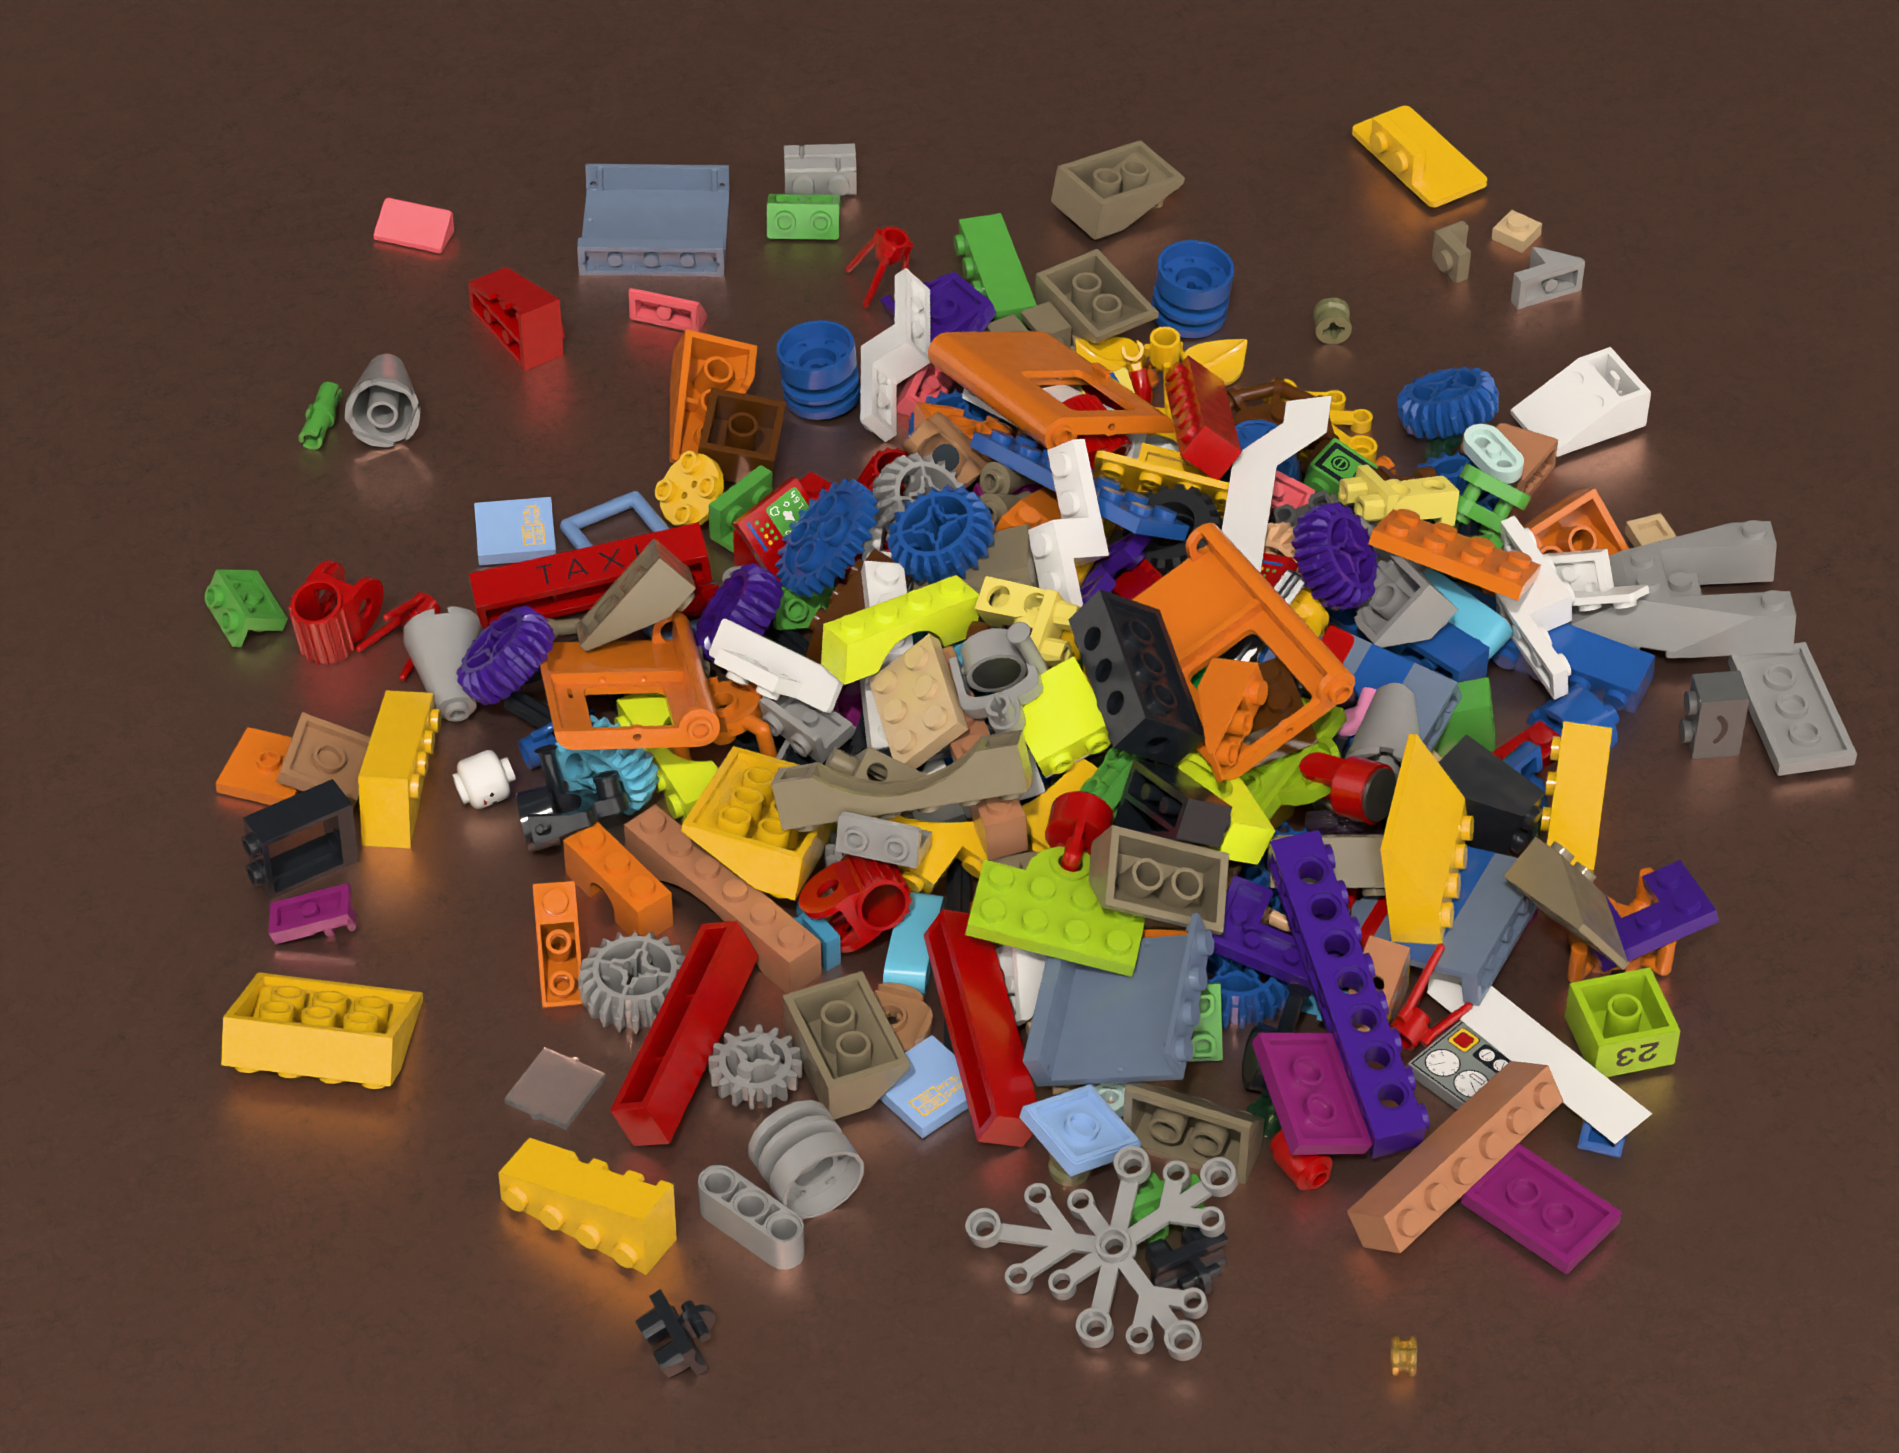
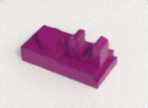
(312, 913)

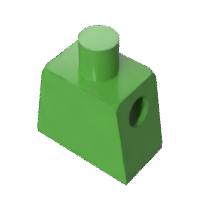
(1470, 717)

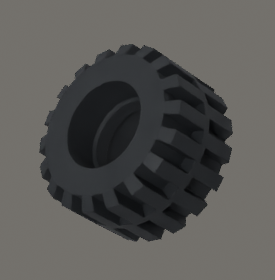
(1192, 510)

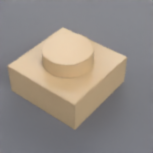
(1517, 231)
(1648, 530)

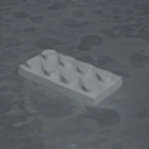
(1794, 711)

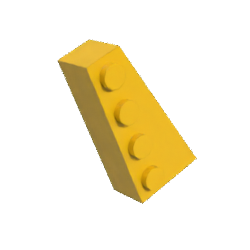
(396, 768)
(1577, 790)
(591, 1203)

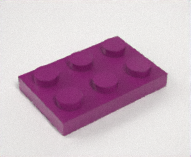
(1311, 1093)
(1542, 1208)

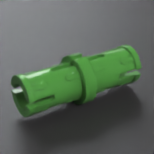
(320, 415)

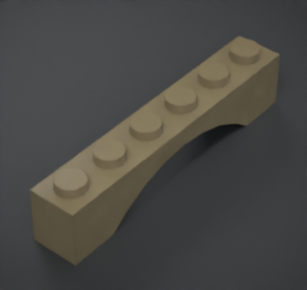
(817, 794)

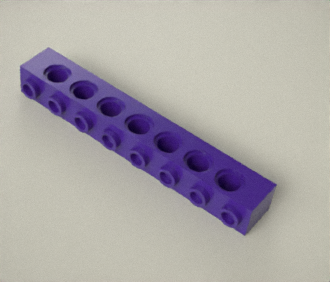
(1308, 857)

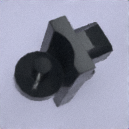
(1188, 1265)
(666, 1321)

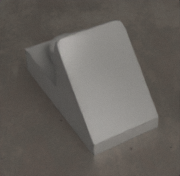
(1548, 277)

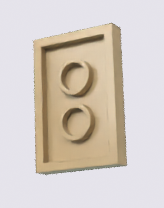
(918, 703)

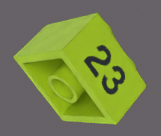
(1622, 1022)

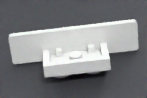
(1592, 580)
(773, 667)

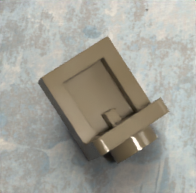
(1451, 251)

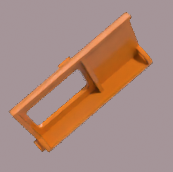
(1006, 373)
(1218, 602)
(632, 668)

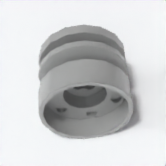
(806, 1158)

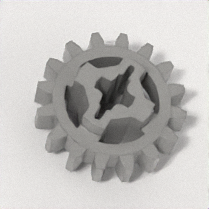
(755, 1066)

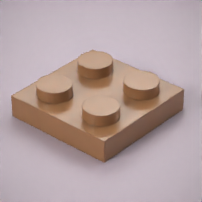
(324, 753)

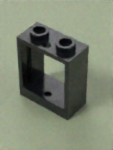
(310, 860)

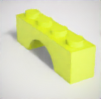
(860, 641)
(679, 778)
(1249, 827)

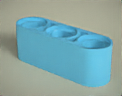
(1472, 614)
(907, 953)

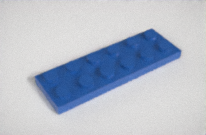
(1122, 508)

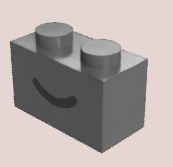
(1714, 714)

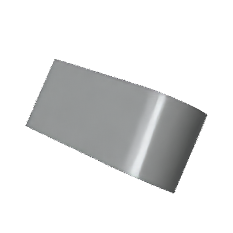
(751, 1217)

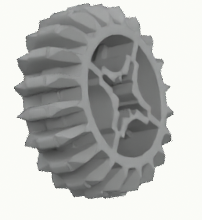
(917, 475)
(628, 979)

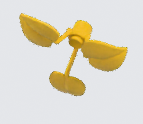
(1221, 357)

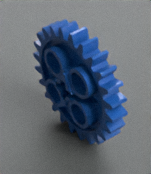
(827, 538)

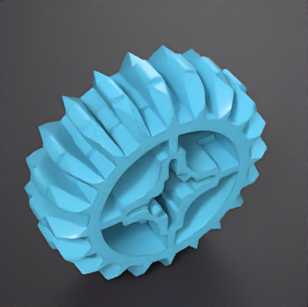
(634, 768)

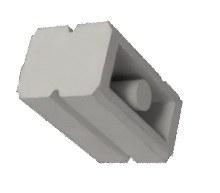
(820, 169)

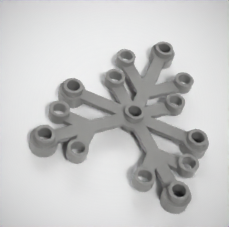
(1062, 1241)

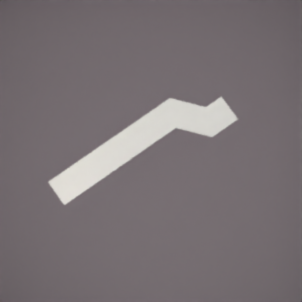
(1255, 471)
(1525, 1040)

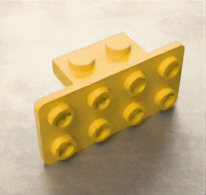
(1419, 156)
(1159, 468)

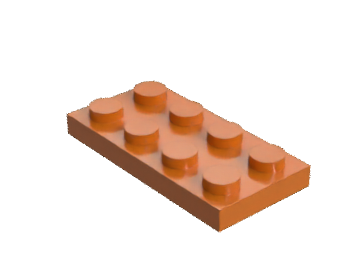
(1455, 554)

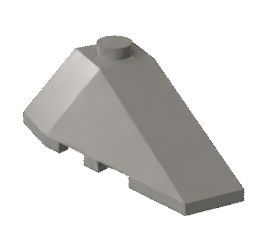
(1403, 605)

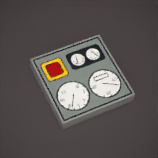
(1457, 1064)

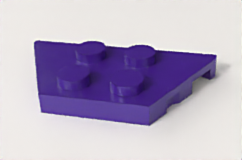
(953, 306)

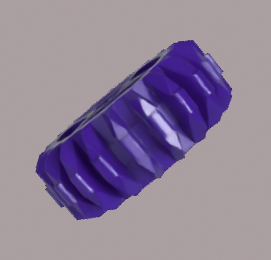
(1335, 556)
(745, 598)
(505, 655)

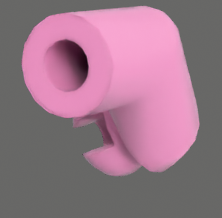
(1355, 714)

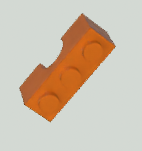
(602, 863)

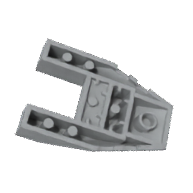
(1677, 614)

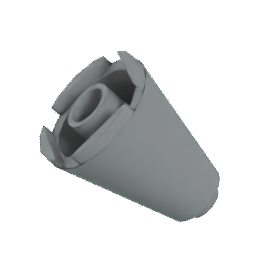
(383, 403)
(436, 650)
(1387, 726)

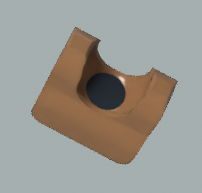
(948, 443)

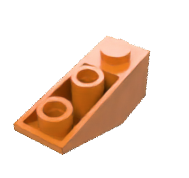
(1228, 703)
(558, 943)

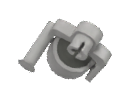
(996, 663)

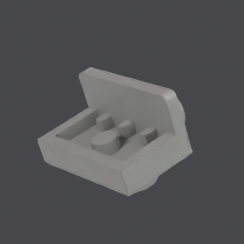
(806, 727)
(881, 839)

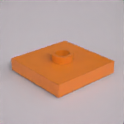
(255, 768)

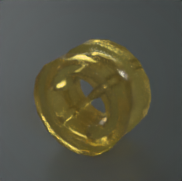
(1403, 1355)

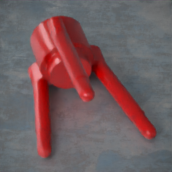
(890, 247)
(403, 613)
(1413, 1022)

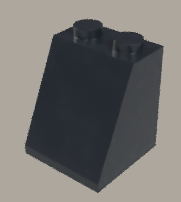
(1495, 795)

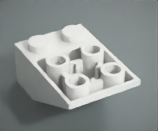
(1586, 402)

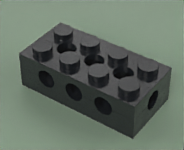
(1136, 678)

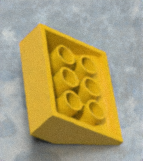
(743, 830)
(1424, 848)
(320, 1030)

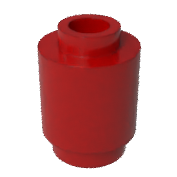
(1303, 1170)

